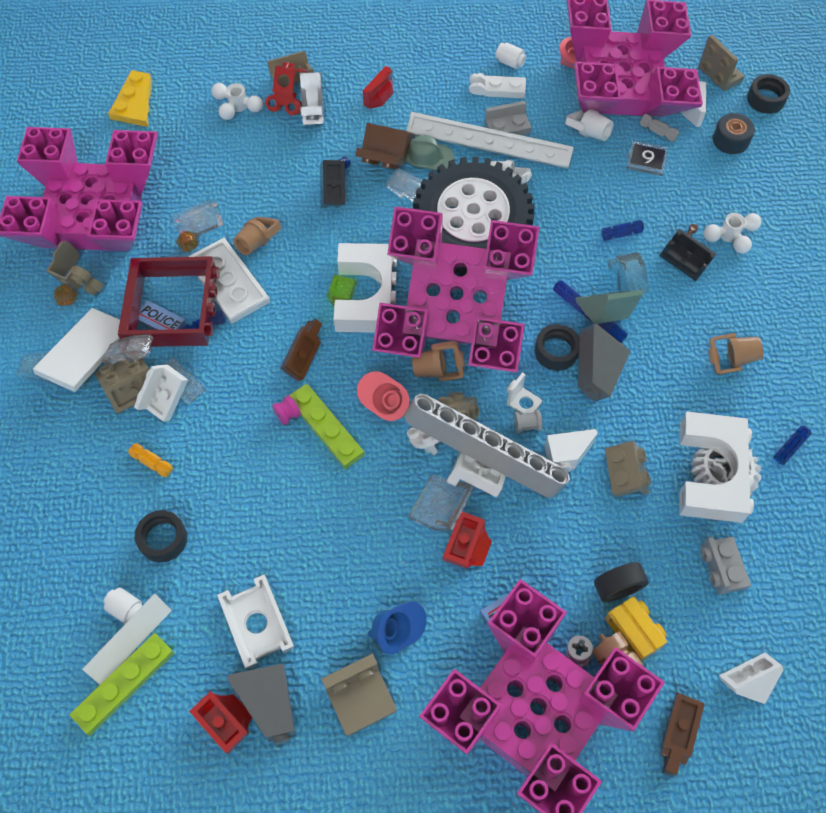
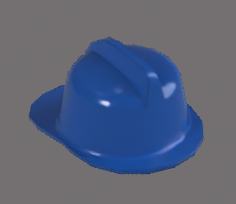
(398, 627)

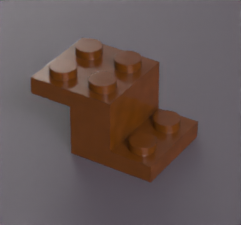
(385, 145)

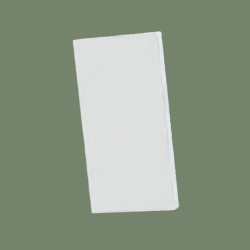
(237, 288)
(79, 350)

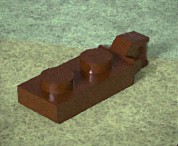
(302, 350)
(680, 732)

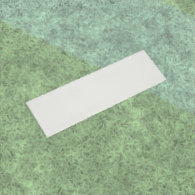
(127, 639)

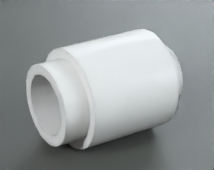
(510, 55)
(121, 604)

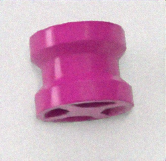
(286, 410)

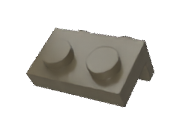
(300, 61)
(462, 404)
(627, 469)

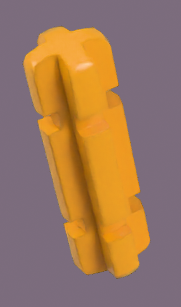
(150, 460)

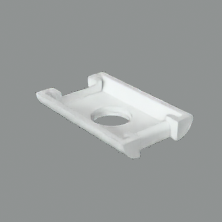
(241, 607)

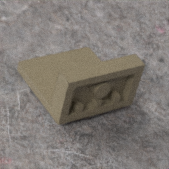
(720, 64)
(122, 382)
(359, 695)

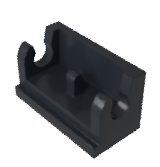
(332, 183)
(687, 254)

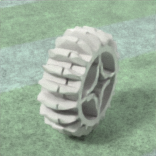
(712, 471)

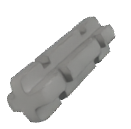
(659, 127)

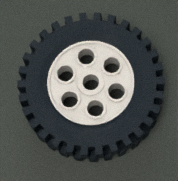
(481, 183)

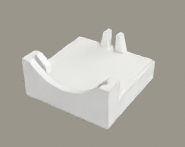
(476, 475)

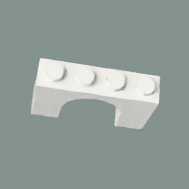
(372, 262)
(730, 439)

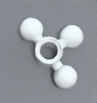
(237, 100)
(732, 230)

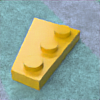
(133, 100)

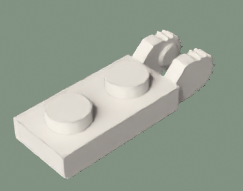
(497, 86)

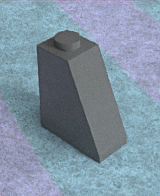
(599, 362)
(267, 701)

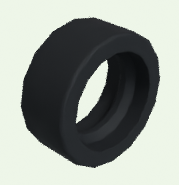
(765, 104)
(560, 332)
(153, 519)
(621, 582)

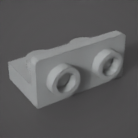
(508, 118)
(725, 565)

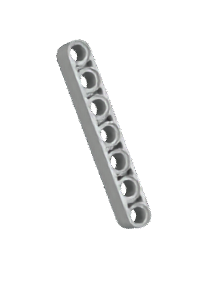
(486, 446)

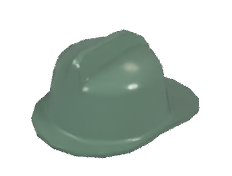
(428, 153)

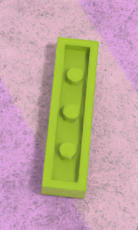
(327, 427)
(121, 684)

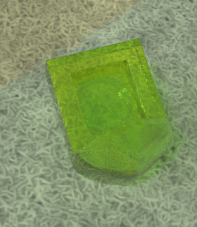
(341, 289)

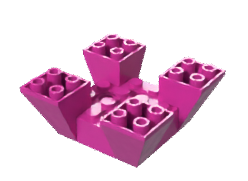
(627, 70)
(81, 202)
(418, 242)
(612, 698)

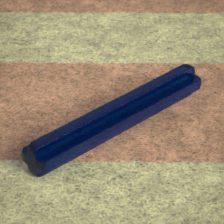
(570, 295)

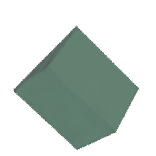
(609, 306)

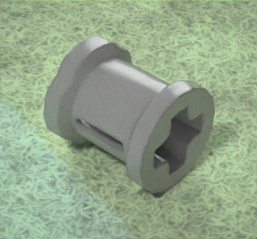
(527, 421)
(574, 645)

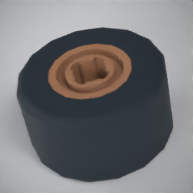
(733, 133)

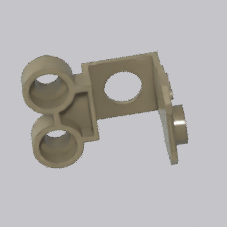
(64, 260)

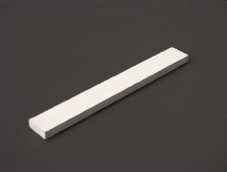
(491, 140)

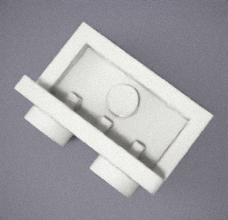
(161, 391)

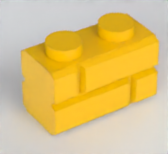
(637, 627)

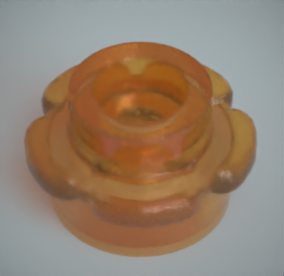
(187, 241)
(63, 291)

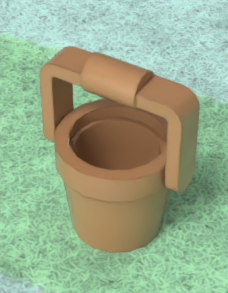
(255, 234)
(740, 352)
(434, 365)

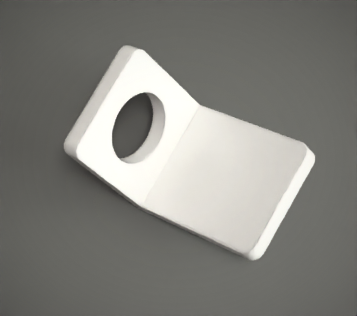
(517, 392)

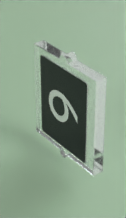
(647, 158)

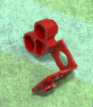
(285, 95)

